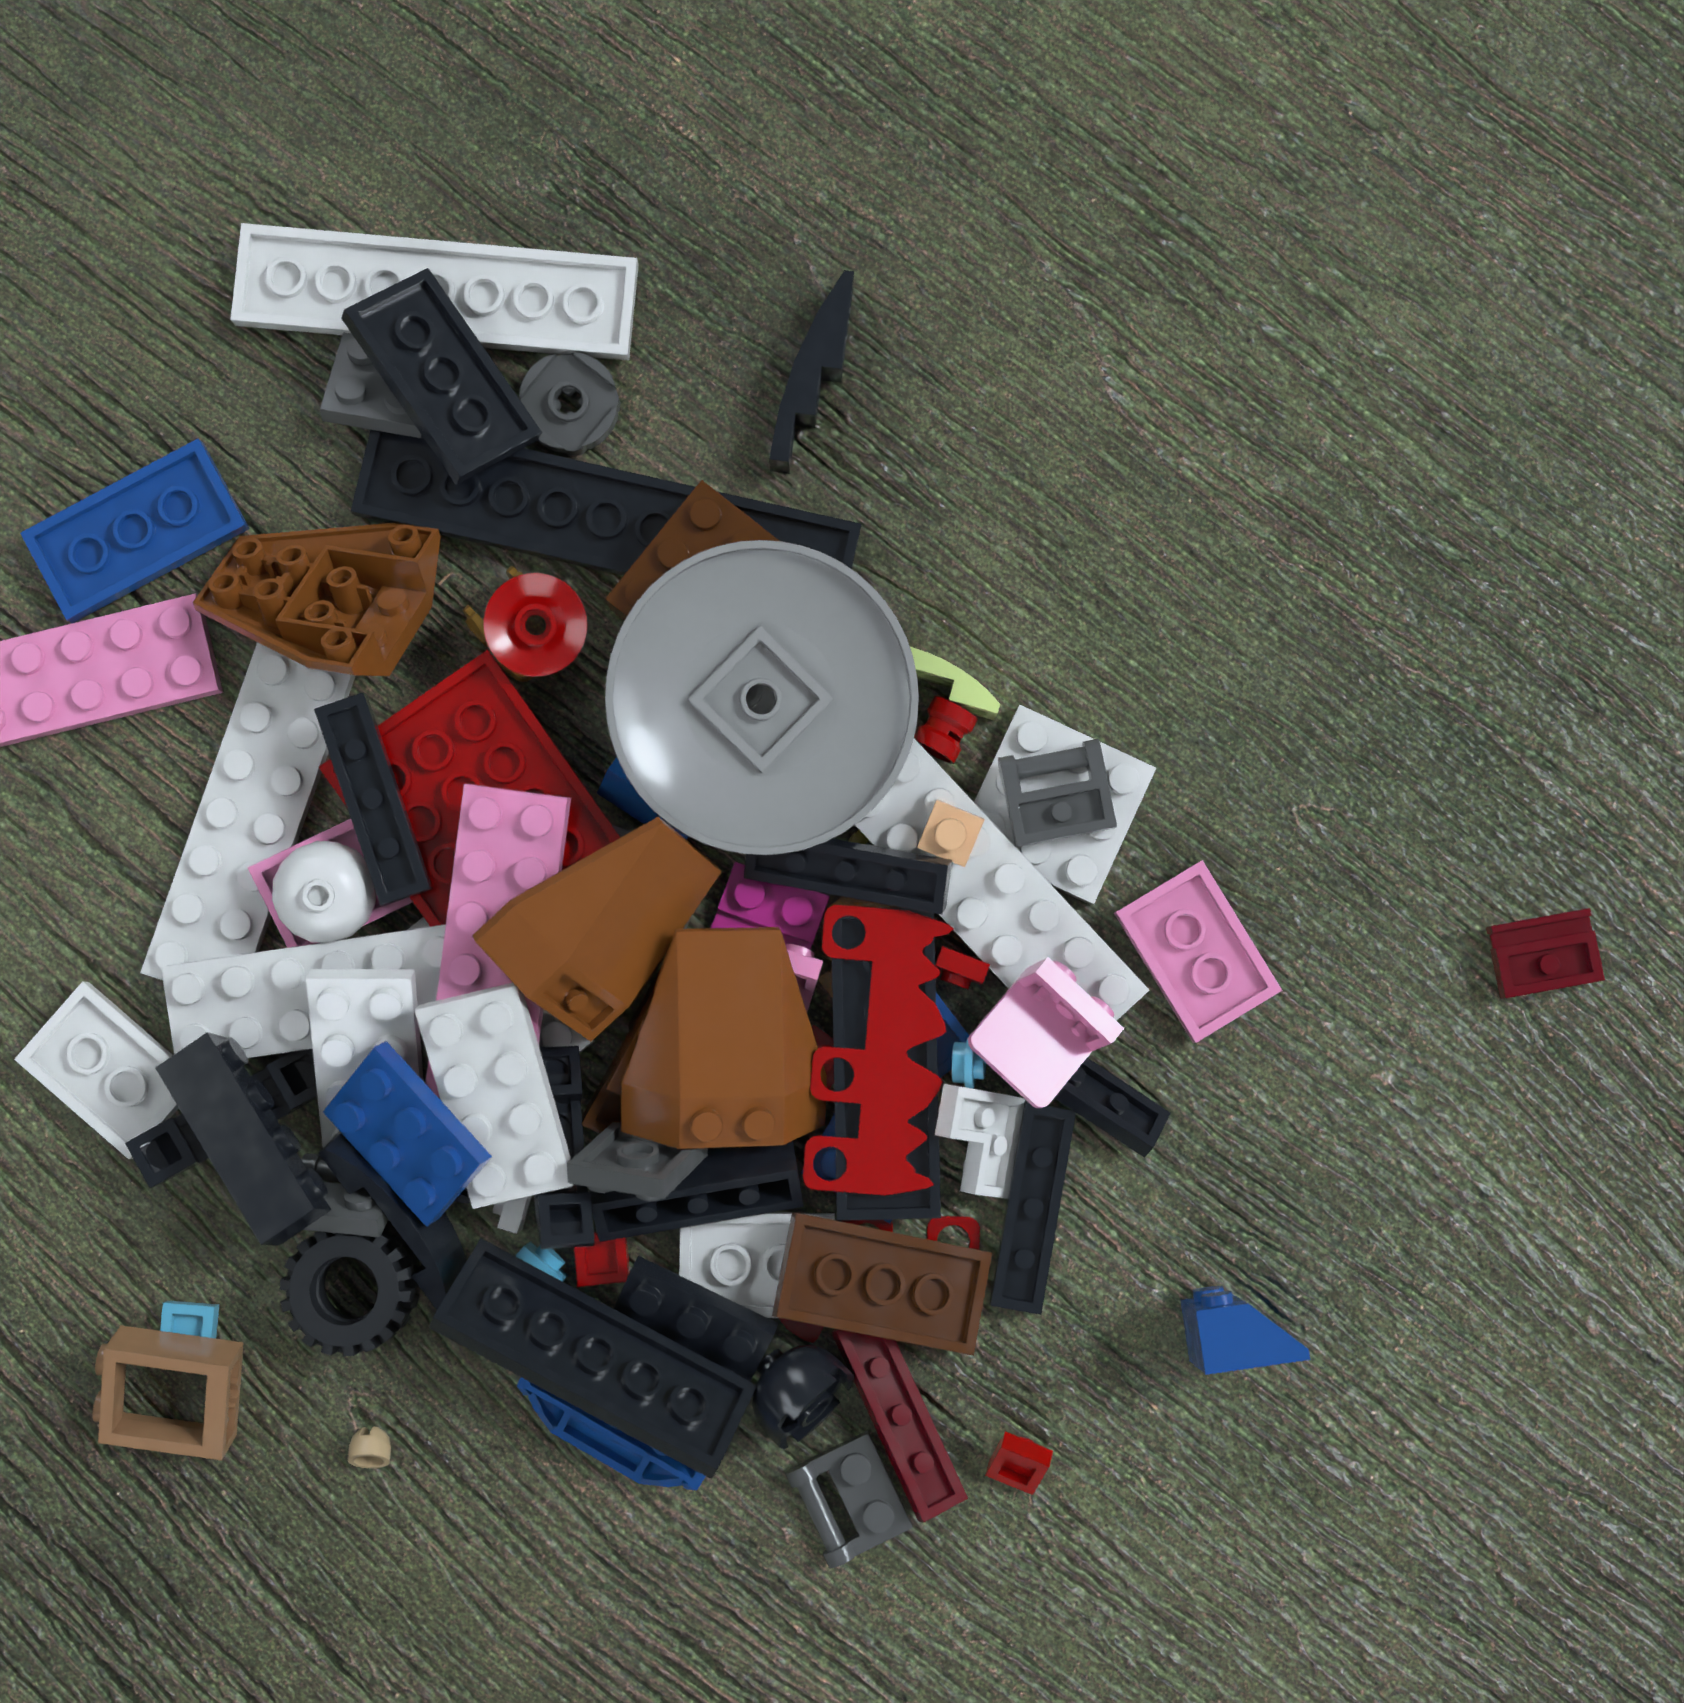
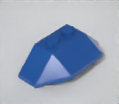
(608, 1443)

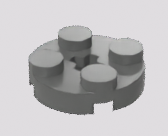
(569, 374)

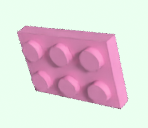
(1198, 952)

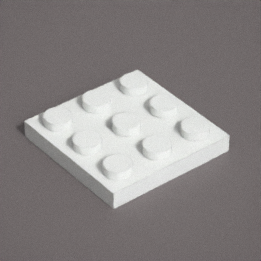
(1077, 862)

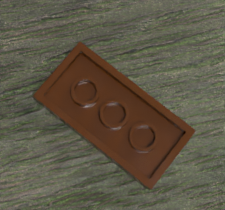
(882, 1284)

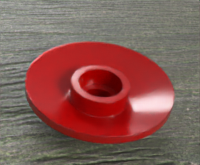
(507, 618)

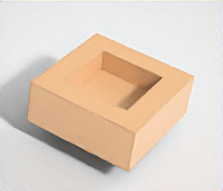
(950, 833)

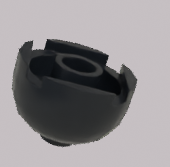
(797, 1391)

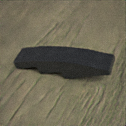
(817, 360)

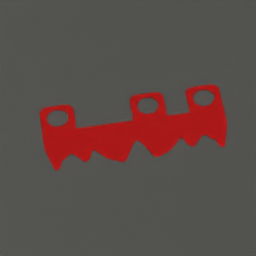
(884, 1076)

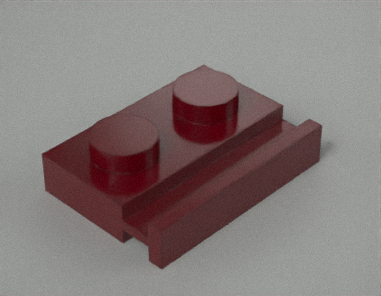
(1545, 953)

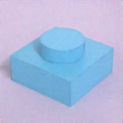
(543, 1259)
(190, 1318)

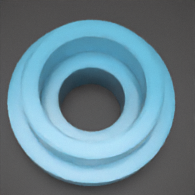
(966, 1065)

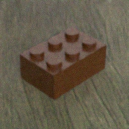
(697, 525)

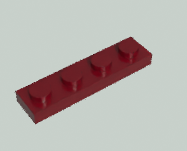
(902, 1423)

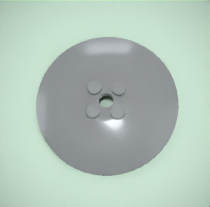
(774, 621)

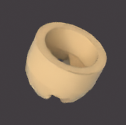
(369, 1449)

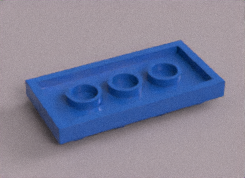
(134, 531)

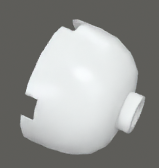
(323, 892)

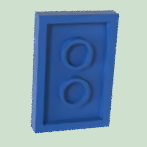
(406, 1133)

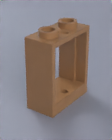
(177, 1352)

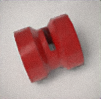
(945, 729)

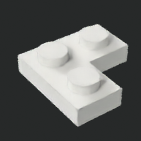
(992, 1128)

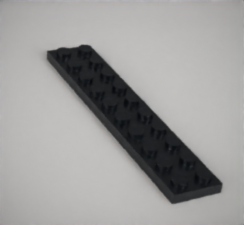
(556, 506)

